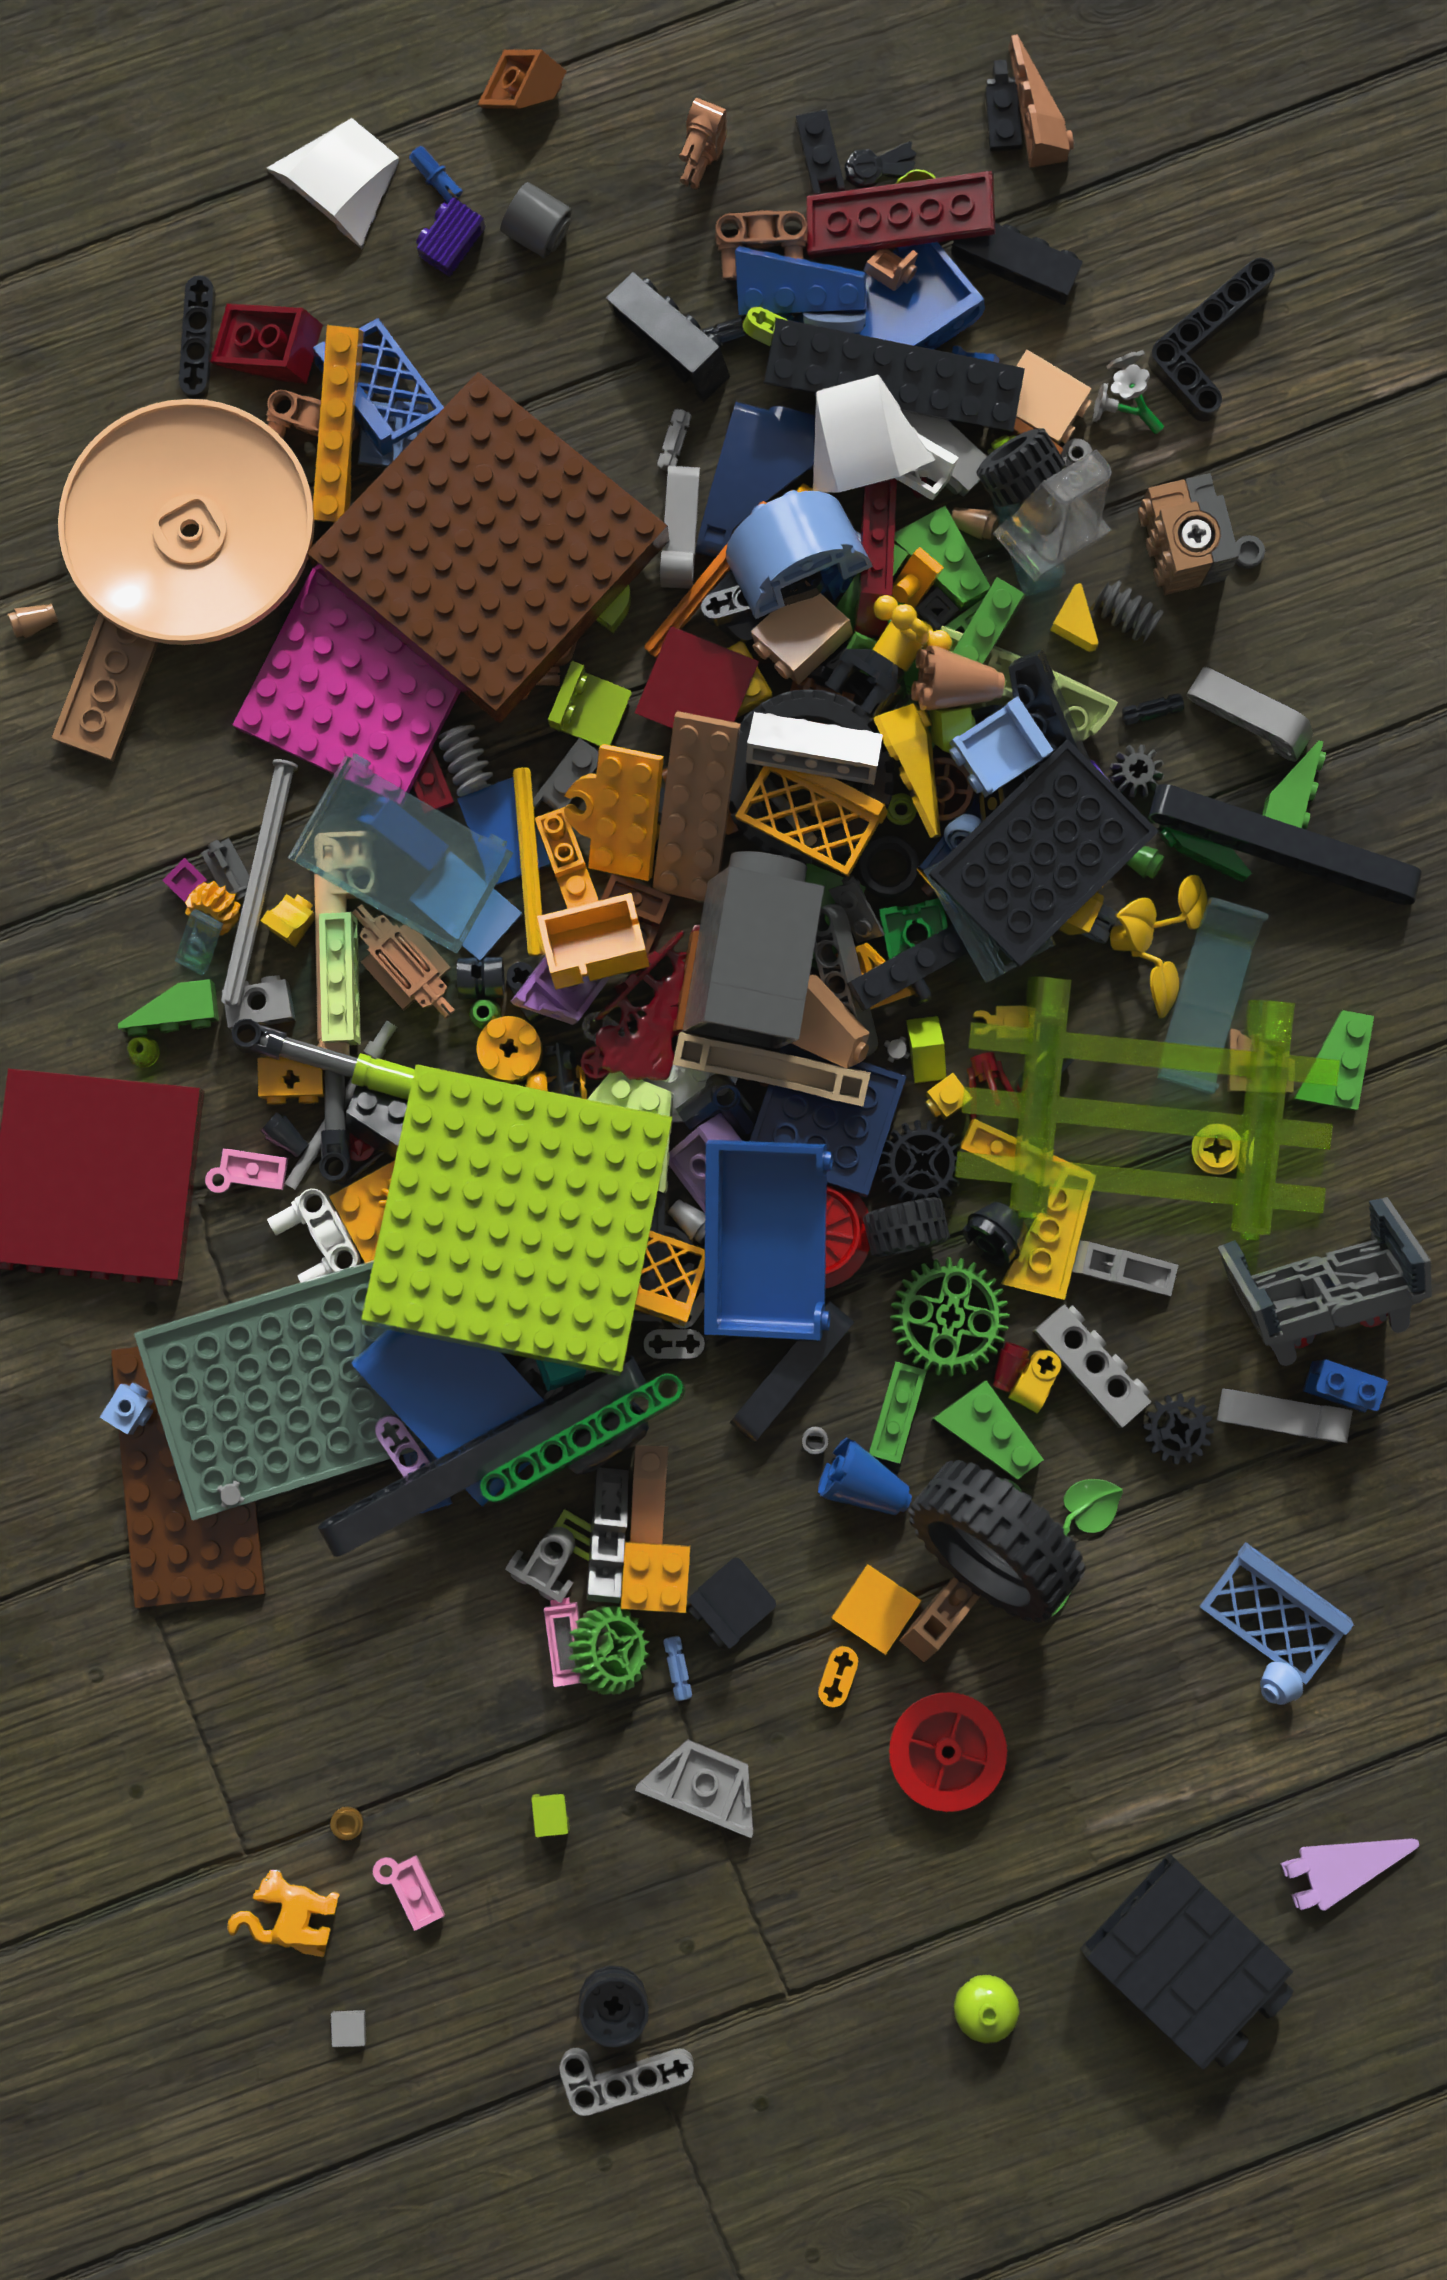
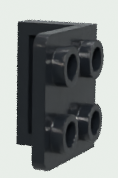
(731, 1602)

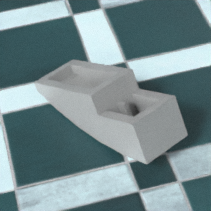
(1124, 1268)

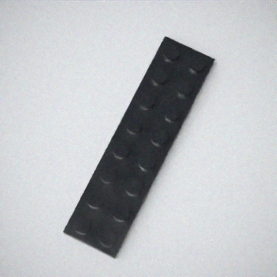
(918, 377)

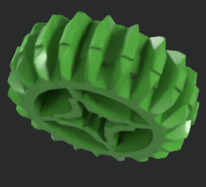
(614, 1650)

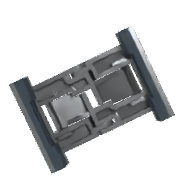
(1341, 1289)

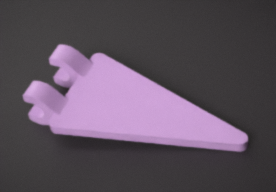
(1342, 1868)

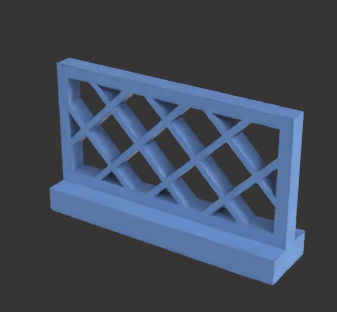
(1294, 1591)

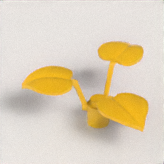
(1137, 932)

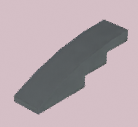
(607, 1535)

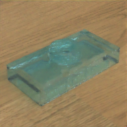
(198, 942)

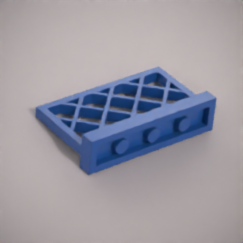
(367, 413)

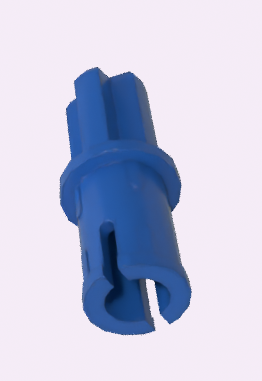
(434, 173)

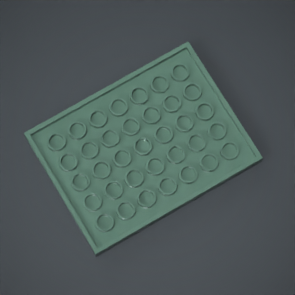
(269, 1391)

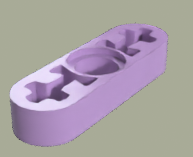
(401, 1432)

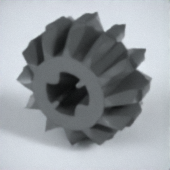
(1127, 762)

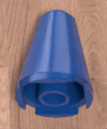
(863, 1481)

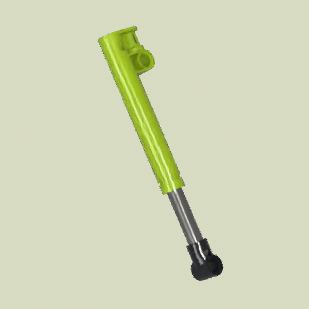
(364, 1070)

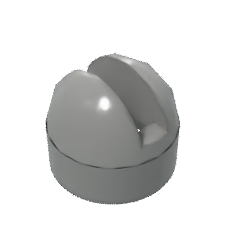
(815, 1446)

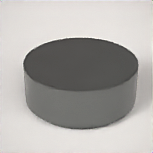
(1250, 551)

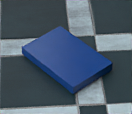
(494, 812)

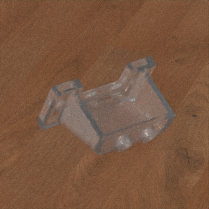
(1059, 517)

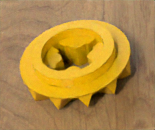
(1227, 1160)

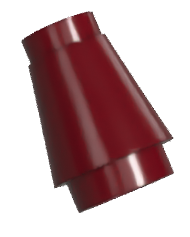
(1010, 1365)

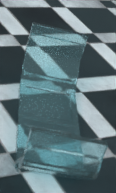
(1212, 985)

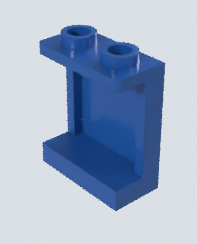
(1345, 1385)

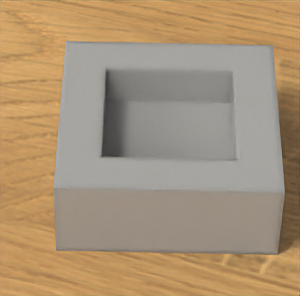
(348, 2028)

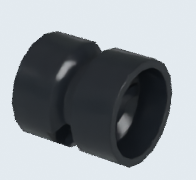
(491, 982)

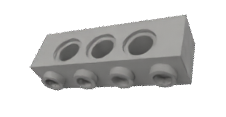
(1135, 1393)

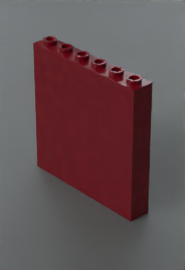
(97, 1175)

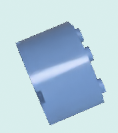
(789, 542)

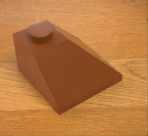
(522, 80)

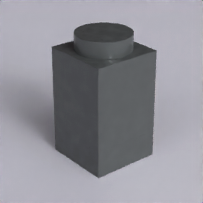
(754, 952)

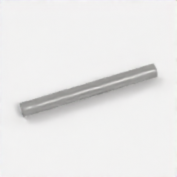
(782, 805)

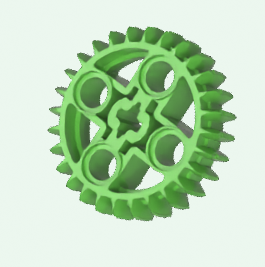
(969, 1277)

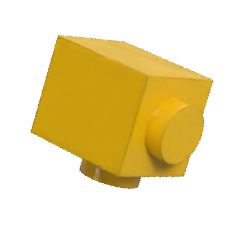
(945, 1097)

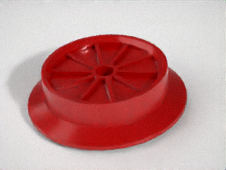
(845, 1235)
(951, 1780)

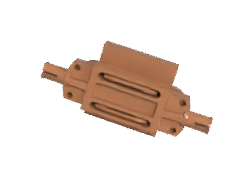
(404, 963)

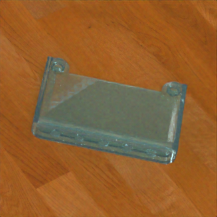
(400, 854)

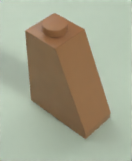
(831, 1028)

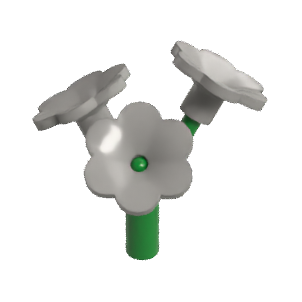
(1129, 384)

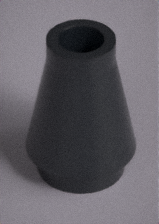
(284, 1135)

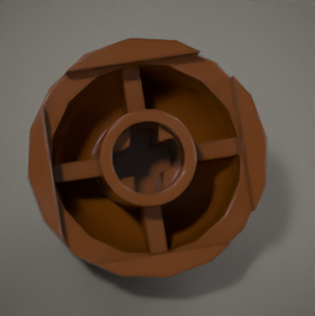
(952, 789)

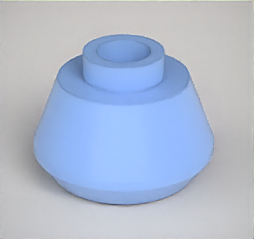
(959, 829)
(1281, 1683)

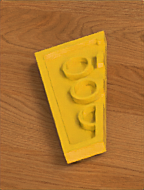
(1051, 1245)

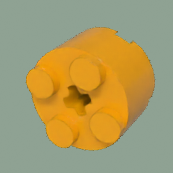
(499, 1034)

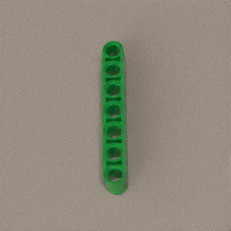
(566, 1439)

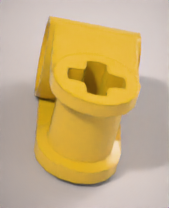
(1033, 1386)

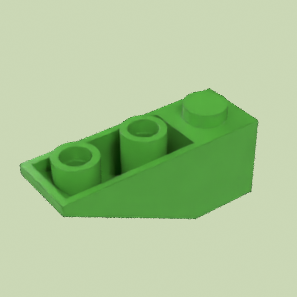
(1291, 796)
(181, 1005)

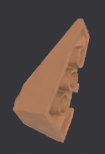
(1041, 120)

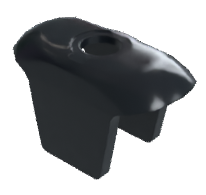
(605, 1454)

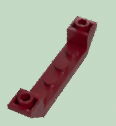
(878, 542)

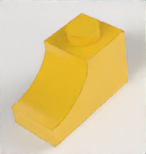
(290, 919)

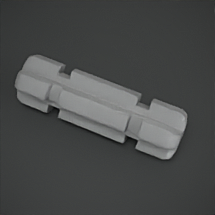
(674, 439)

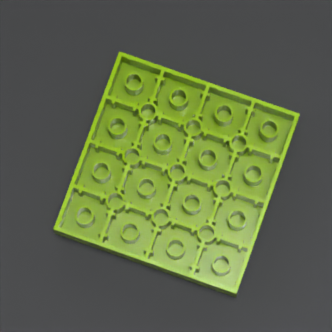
(517, 1220)

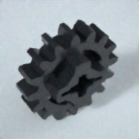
(1191, 1424)

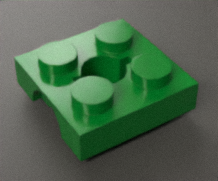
(897, 920)

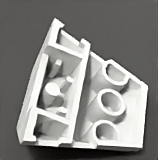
(341, 176)
(862, 437)

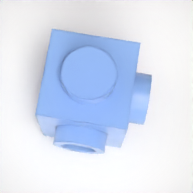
(128, 1408)

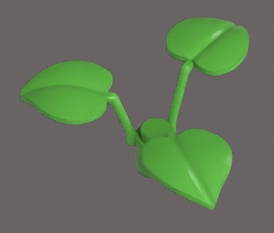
(1091, 1505)

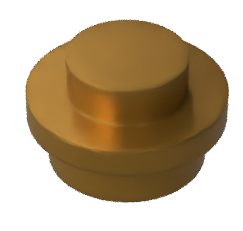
(346, 1823)

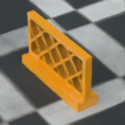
(831, 791)
(665, 1306)

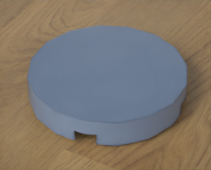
(842, 320)

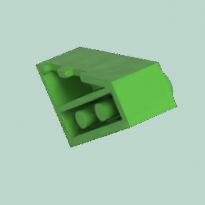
(939, 537)
(991, 1430)

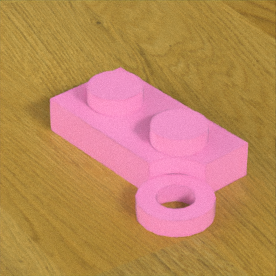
(248, 1169)
(412, 1890)

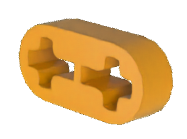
(845, 1679)

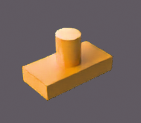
(916, 578)

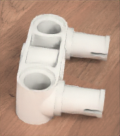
(325, 1229)

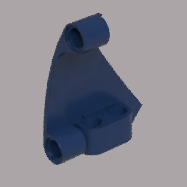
(757, 461)

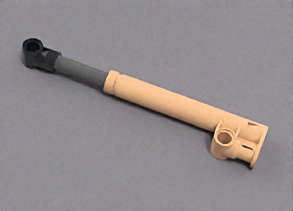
(335, 1137)

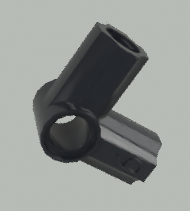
(707, 1105)

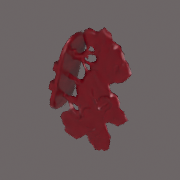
(650, 1049)

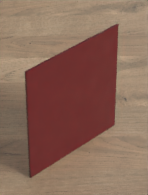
(695, 680)

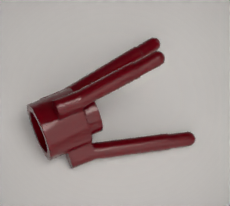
(986, 1070)

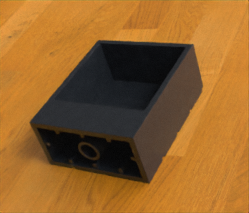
(1189, 1964)

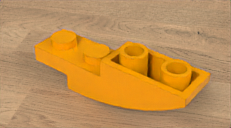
(566, 859)

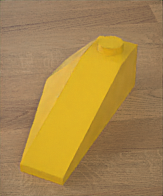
(910, 741)

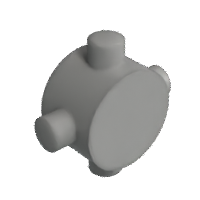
(896, 1049)
(230, 1494)

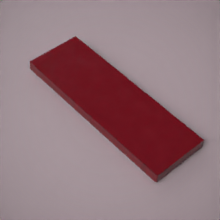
(900, 215)

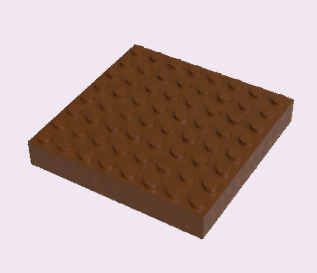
(489, 546)

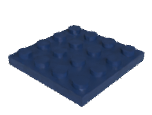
(848, 1130)

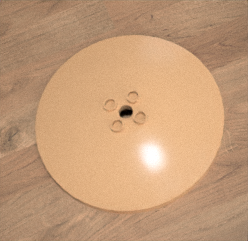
(177, 469)

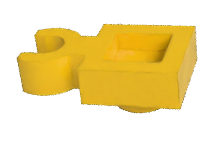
(1006, 1016)

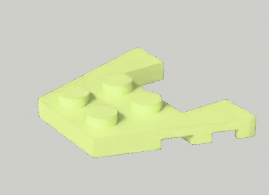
(637, 1095)

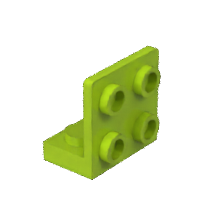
(588, 707)

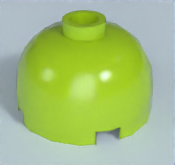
(986, 2009)

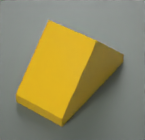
(1075, 621)

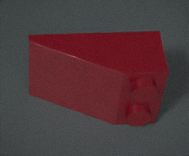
(267, 341)

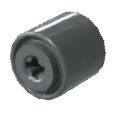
(536, 220)

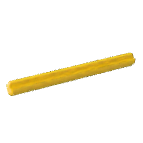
(528, 859)

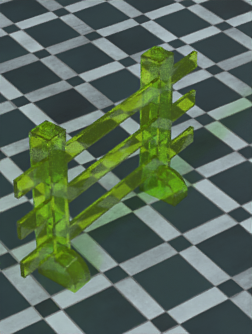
(1040, 1107)

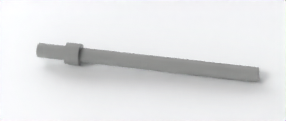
(373, 1049)

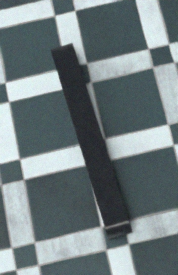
(1285, 844)

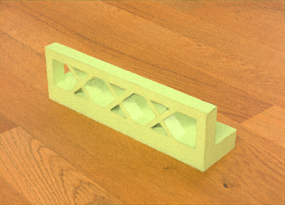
(339, 978)

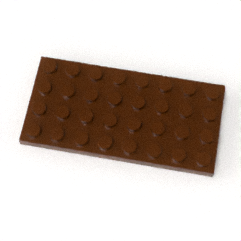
(169, 1551)

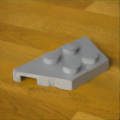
(703, 1785)

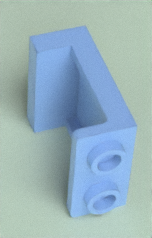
(1000, 748)

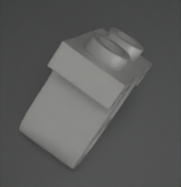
(545, 1565)

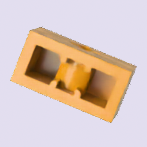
(272, 1083)

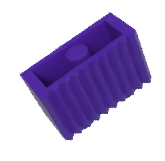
(450, 236)

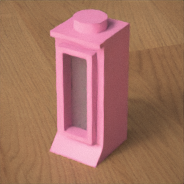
(560, 1621)

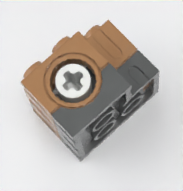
(1188, 534)

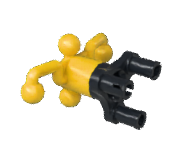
(889, 657)

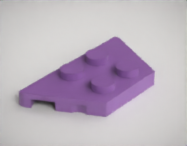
(561, 1004)

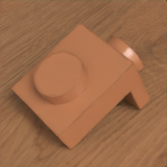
(891, 269)

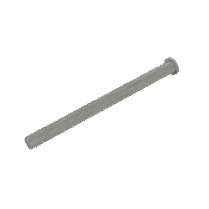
(258, 881)

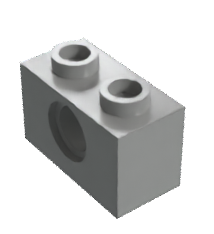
(277, 1007)

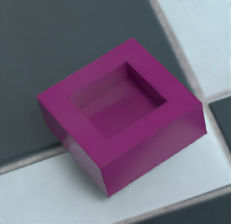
(184, 879)

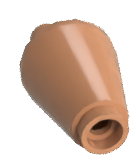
(953, 680)

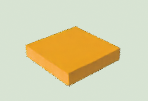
(876, 1609)

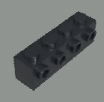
(1022, 261)

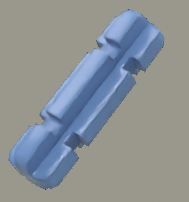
(677, 1668)

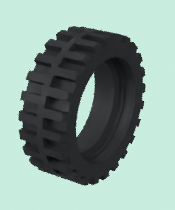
(815, 707)
(997, 1541)

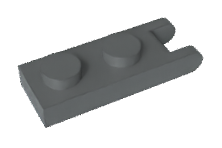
(578, 762)

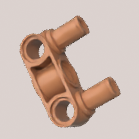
(705, 139)
(759, 230)
(302, 415)

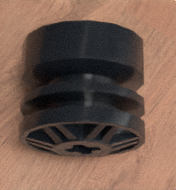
(629, 2016)

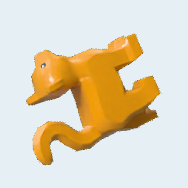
(292, 1924)

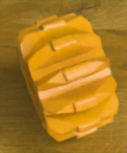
(215, 903)

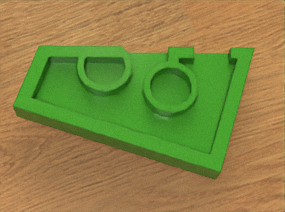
(1349, 1044)

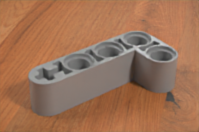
(681, 518)
(1253, 711)
(1284, 1416)
(627, 2074)

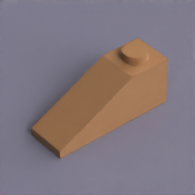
(649, 1494)
(939, 1619)

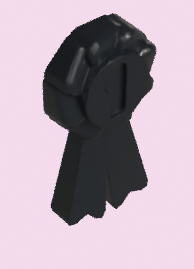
(866, 168)

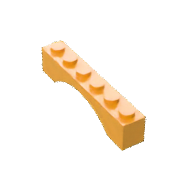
(338, 399)

